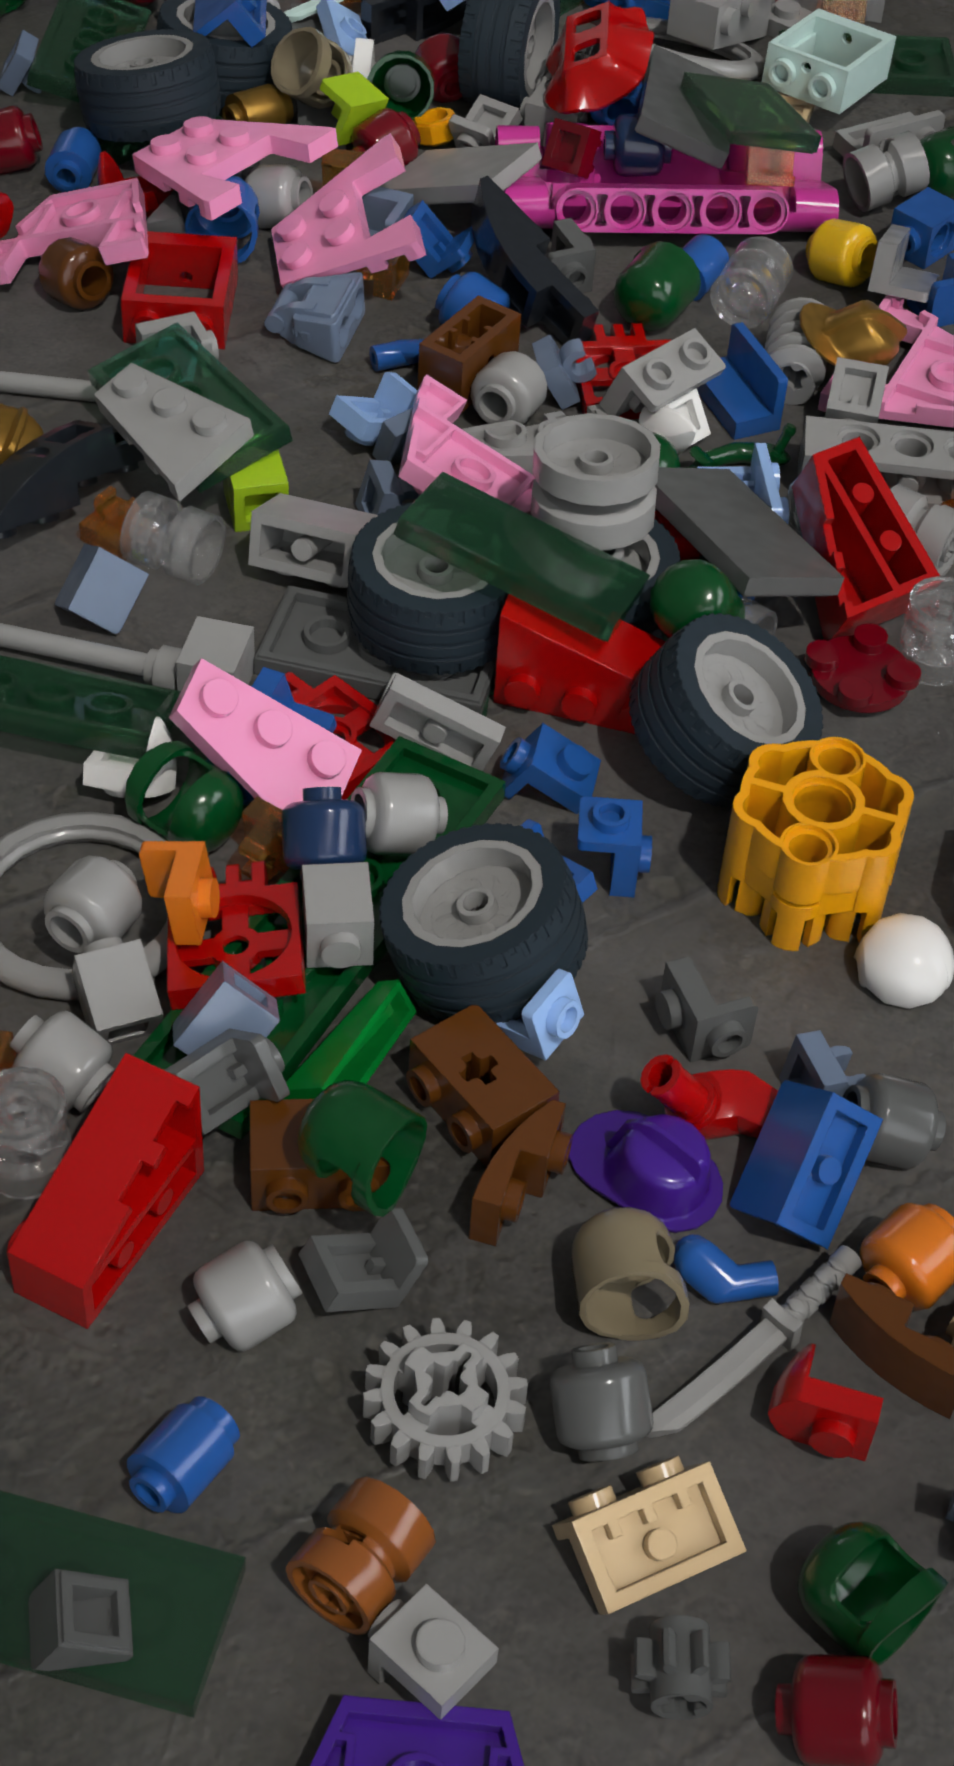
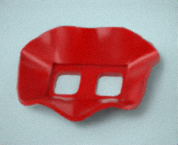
(609, 73)

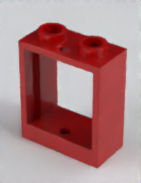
(186, 263)

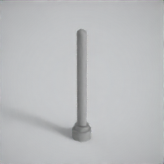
(156, 666)

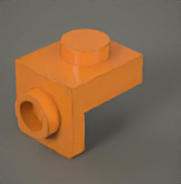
(185, 880)

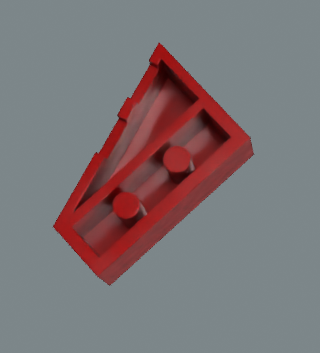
(566, 671)
(110, 1192)

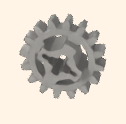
(446, 1406)

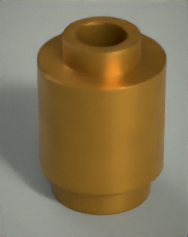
(259, 104)

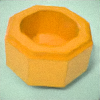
(434, 126)

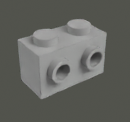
(305, 538)

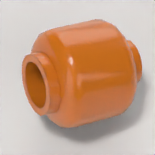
(912, 1253)

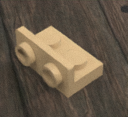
(650, 1534)

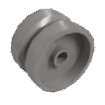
(596, 479)

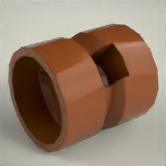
(352, 1565)

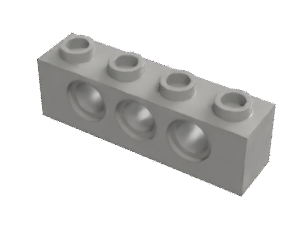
(903, 454)

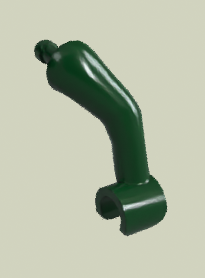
(742, 452)

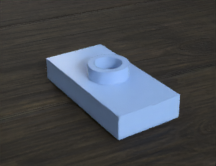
(340, 24)

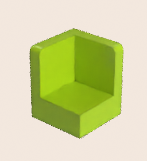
(354, 102)
(254, 487)

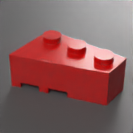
(863, 534)

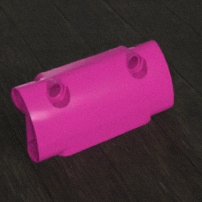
(680, 199)

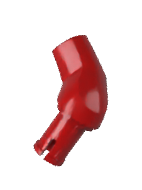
(713, 1101)

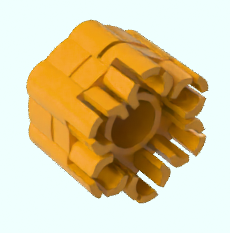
(814, 840)

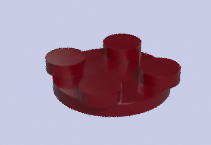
(861, 670)

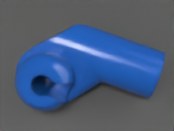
(394, 354)
(718, 1276)

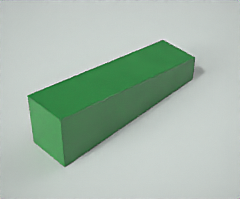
(357, 1043)

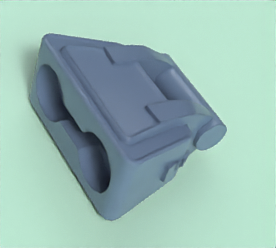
(319, 313)

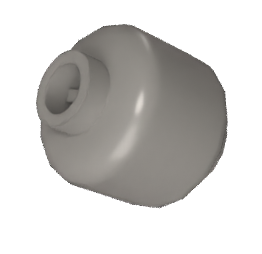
(279, 191)
(509, 388)
(400, 812)
(91, 902)
(69, 1053)
(244, 1295)

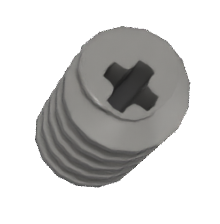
(793, 352)

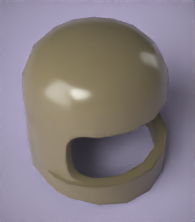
(302, 63)
(611, 1259)

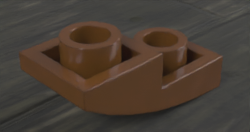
(520, 1169)
(876, 1330)

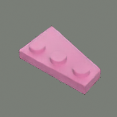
(259, 739)

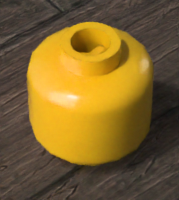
(841, 252)

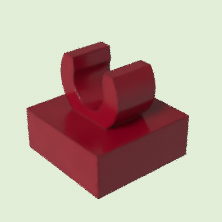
(571, 148)

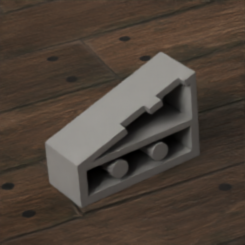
(718, 22)

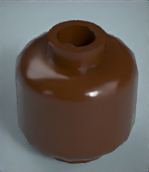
(75, 273)

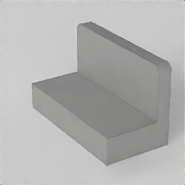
(888, 272)
(436, 722)

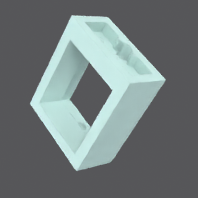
(839, 68)

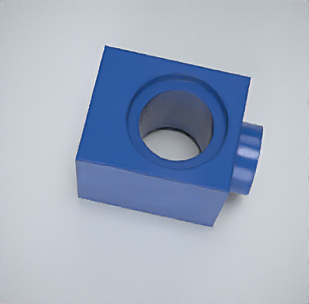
(931, 225)

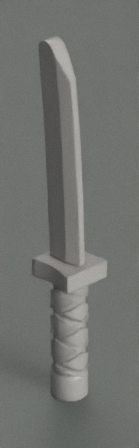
(777, 1327)

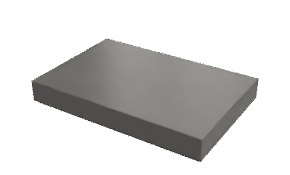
(455, 173)

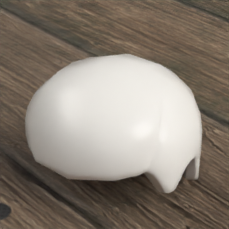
(905, 960)

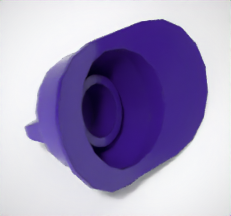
(649, 1166)

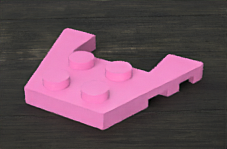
(210, 150)
(101, 215)
(331, 227)
(925, 379)
(440, 446)

